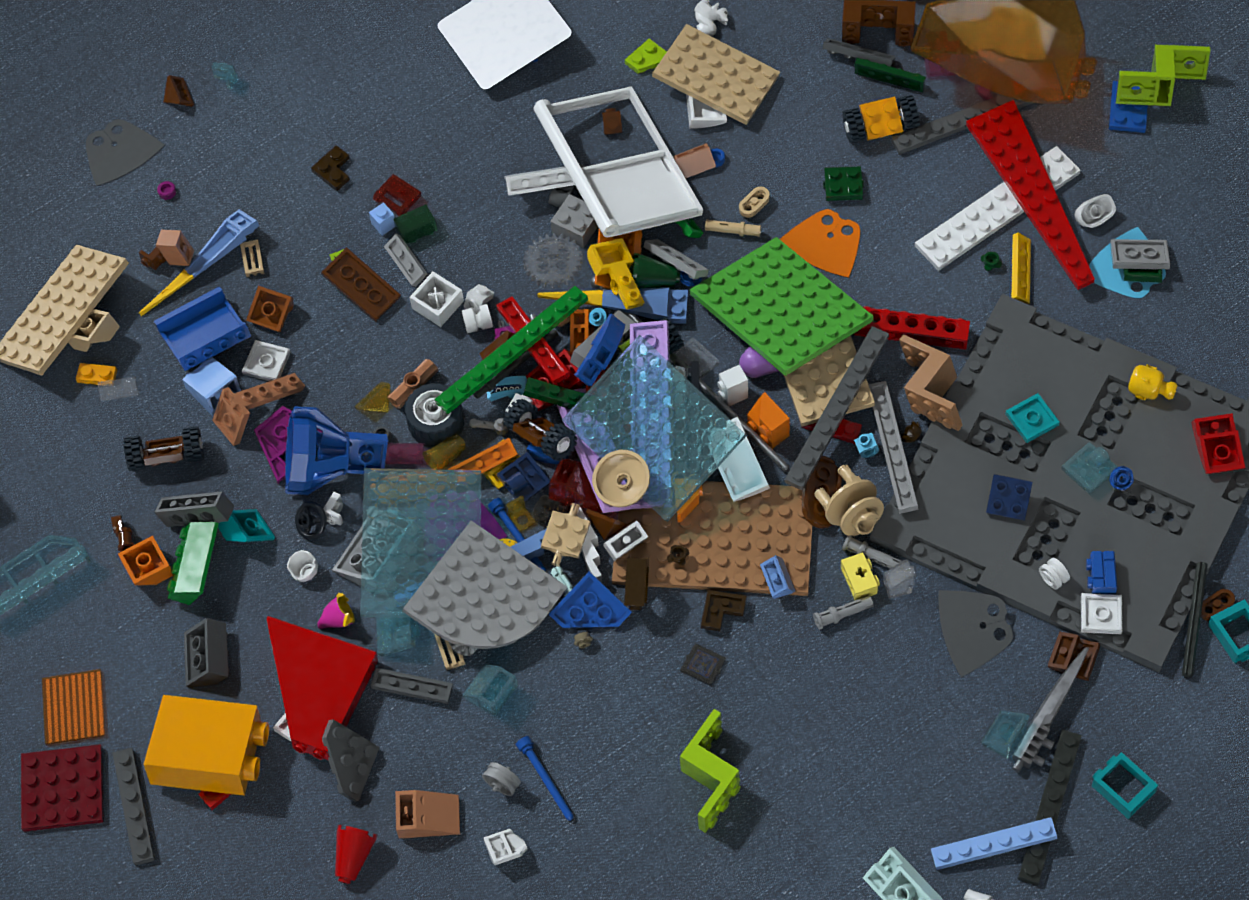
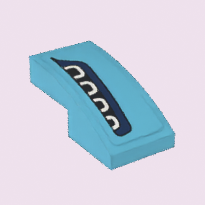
(508, 387)

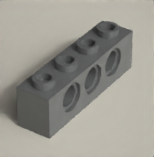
(194, 508)

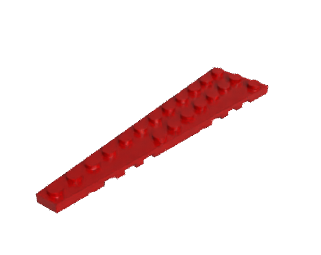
(1015, 158)

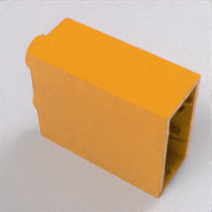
(205, 745)

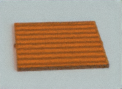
(73, 707)

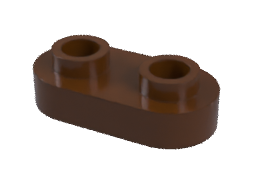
(1215, 605)

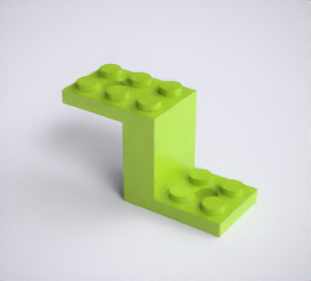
(1158, 85)
(710, 771)

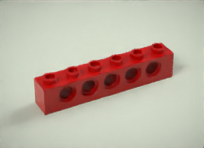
(937, 337)

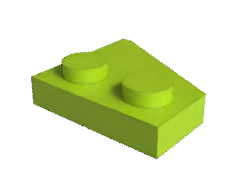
(645, 57)

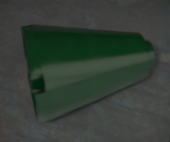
(652, 273)

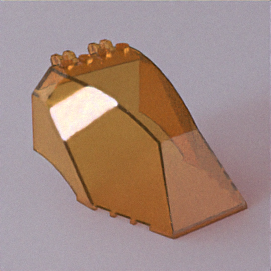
(1009, 46)

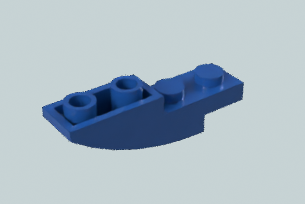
(602, 350)

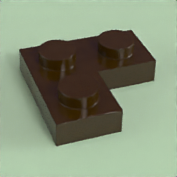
(328, 168)
(717, 605)

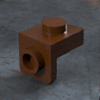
(612, 121)
(152, 260)

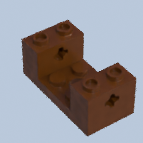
(893, 15)

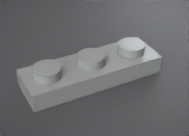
(405, 260)

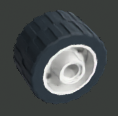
(427, 420)

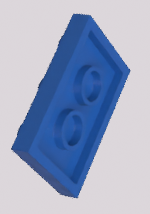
(1126, 116)

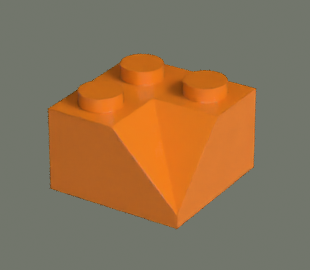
(769, 421)
(145, 563)

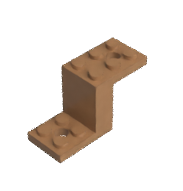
(930, 383)

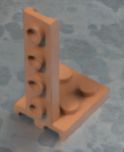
(232, 408)

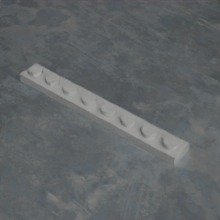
(893, 448)

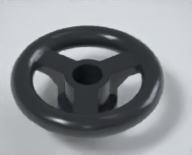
(305, 520)

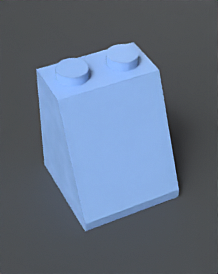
(208, 381)

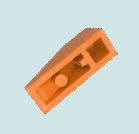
(579, 328)

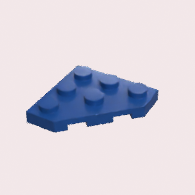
(590, 606)

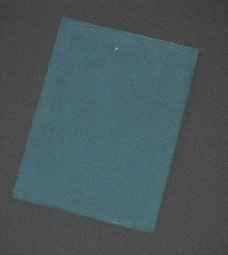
(663, 418)
(408, 529)

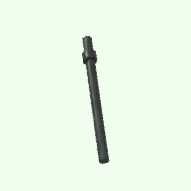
(489, 386)

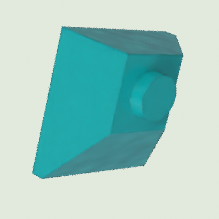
(245, 527)

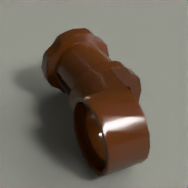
(123, 533)

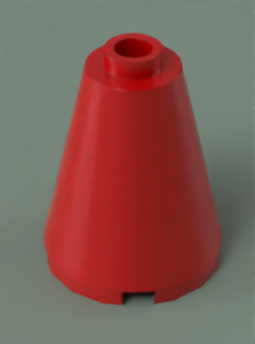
(351, 852)

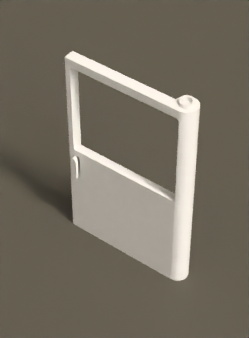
(626, 191)

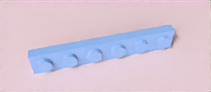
(994, 843)

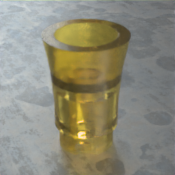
(444, 452)

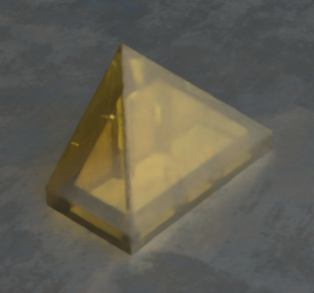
(376, 399)

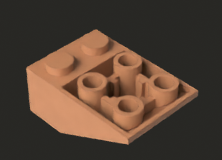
(426, 814)

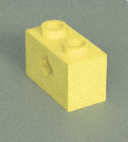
(852, 569)

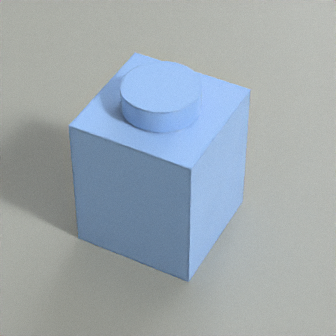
(382, 219)

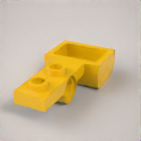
(616, 260)

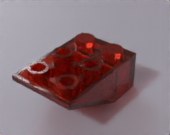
(572, 485)

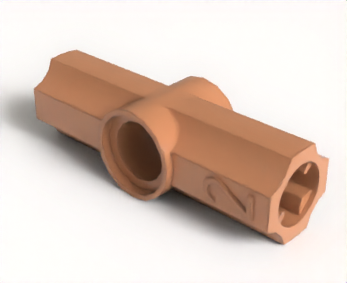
(420, 376)

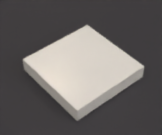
(266, 361)
(1101, 613)

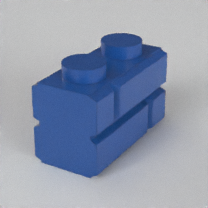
(1102, 572)

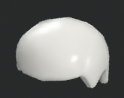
(302, 566)

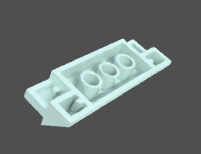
(897, 880)

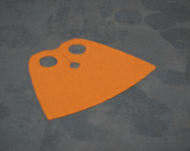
(830, 254)

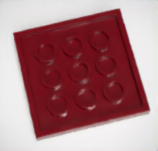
(61, 788)

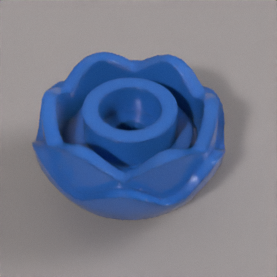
(687, 281)
(1125, 482)

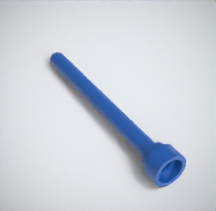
(497, 506)
(526, 746)

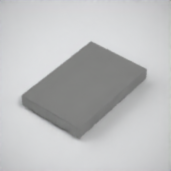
(1139, 254)

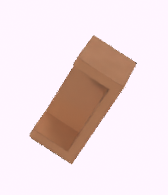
(175, 247)

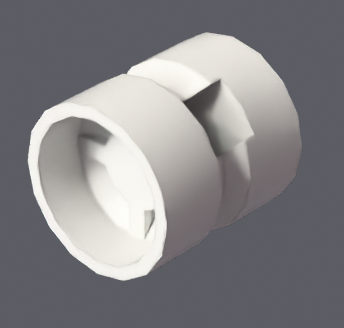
(477, 318)

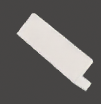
(538, 180)

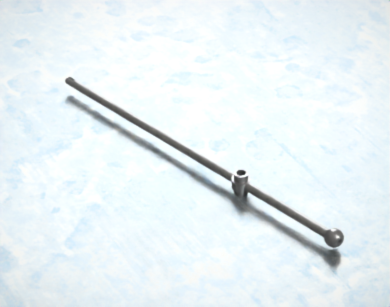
(717, 400)

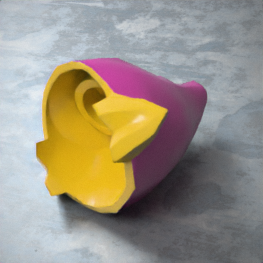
(336, 613)

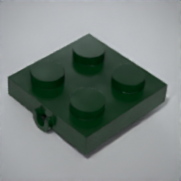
(843, 183)

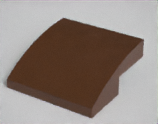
(1067, 649)

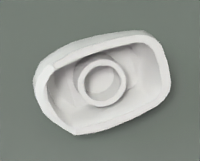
(1095, 211)

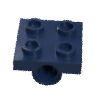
(523, 477)
(1009, 497)

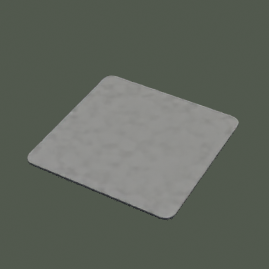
(502, 36)

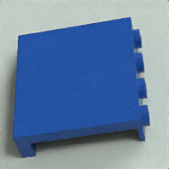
(202, 329)

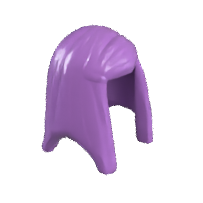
(754, 364)

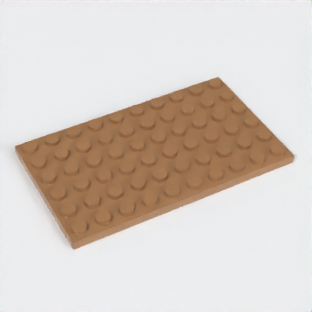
(724, 541)

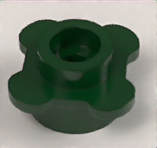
(991, 256)

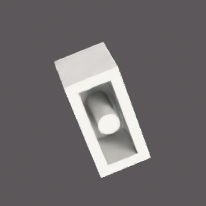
(733, 385)
(625, 540)

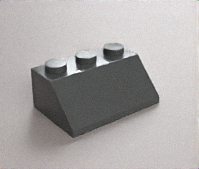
(206, 653)

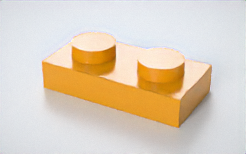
(95, 373)

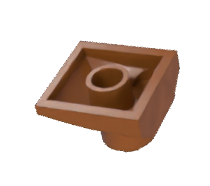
(270, 308)

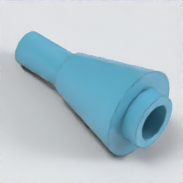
(597, 317)

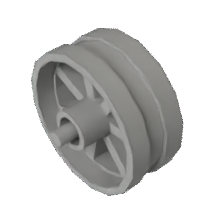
(501, 779)

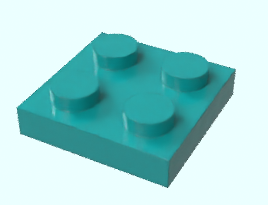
(1032, 418)

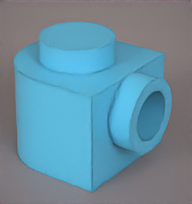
(867, 445)

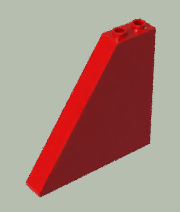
(317, 681)

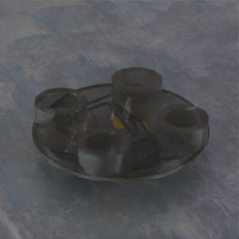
(544, 507)

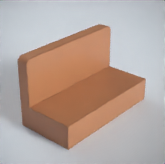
(695, 160)

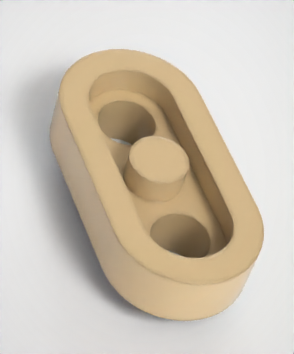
(753, 203)

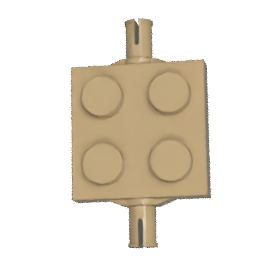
(565, 534)

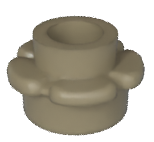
(582, 640)

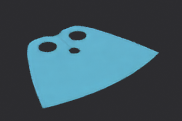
(1112, 278)

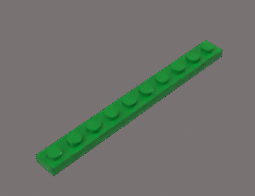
(511, 349)

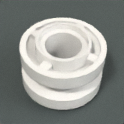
(1054, 573)

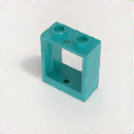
(1222, 618)
(1112, 797)

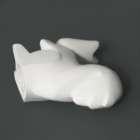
(707, 14)

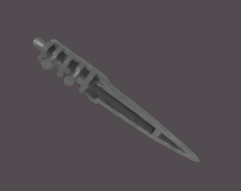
(1039, 728)

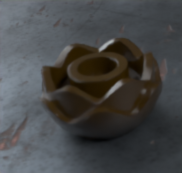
(912, 432)

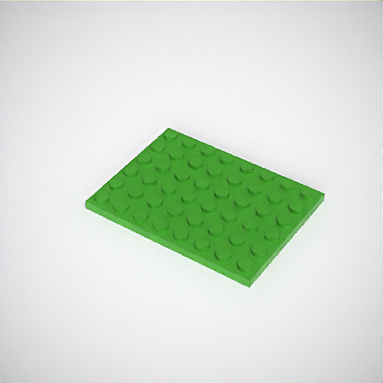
(781, 306)

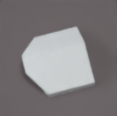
(504, 846)

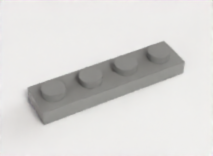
(676, 258)

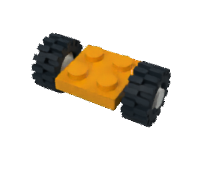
(881, 118)

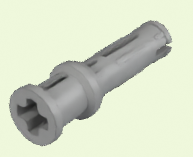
(857, 547)
(834, 614)

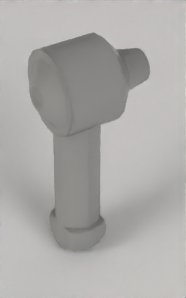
(498, 425)

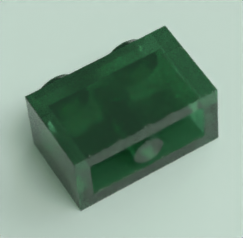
(415, 224)

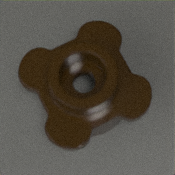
(677, 549)

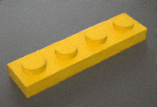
(1021, 268)

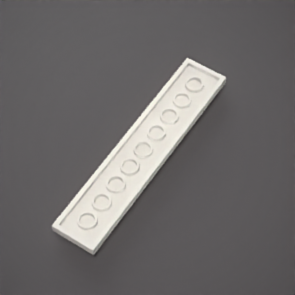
(987, 215)

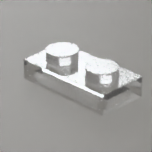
(118, 388)

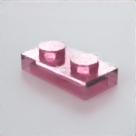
(404, 453)

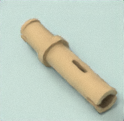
(735, 228)

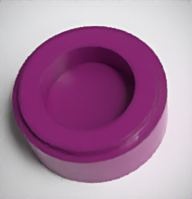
(166, 190)

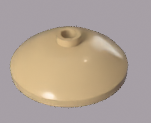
(613, 470)

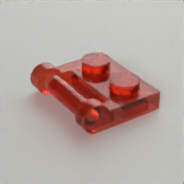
(399, 190)

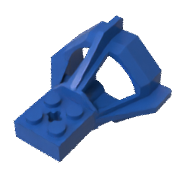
(337, 451)

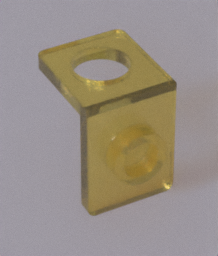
(516, 509)

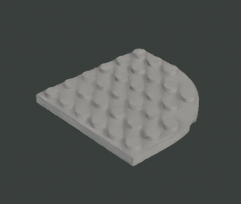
(484, 593)

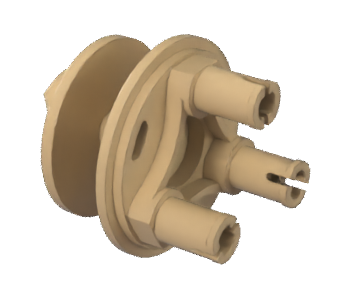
(853, 505)

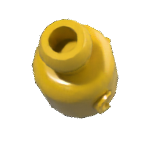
(1149, 382)

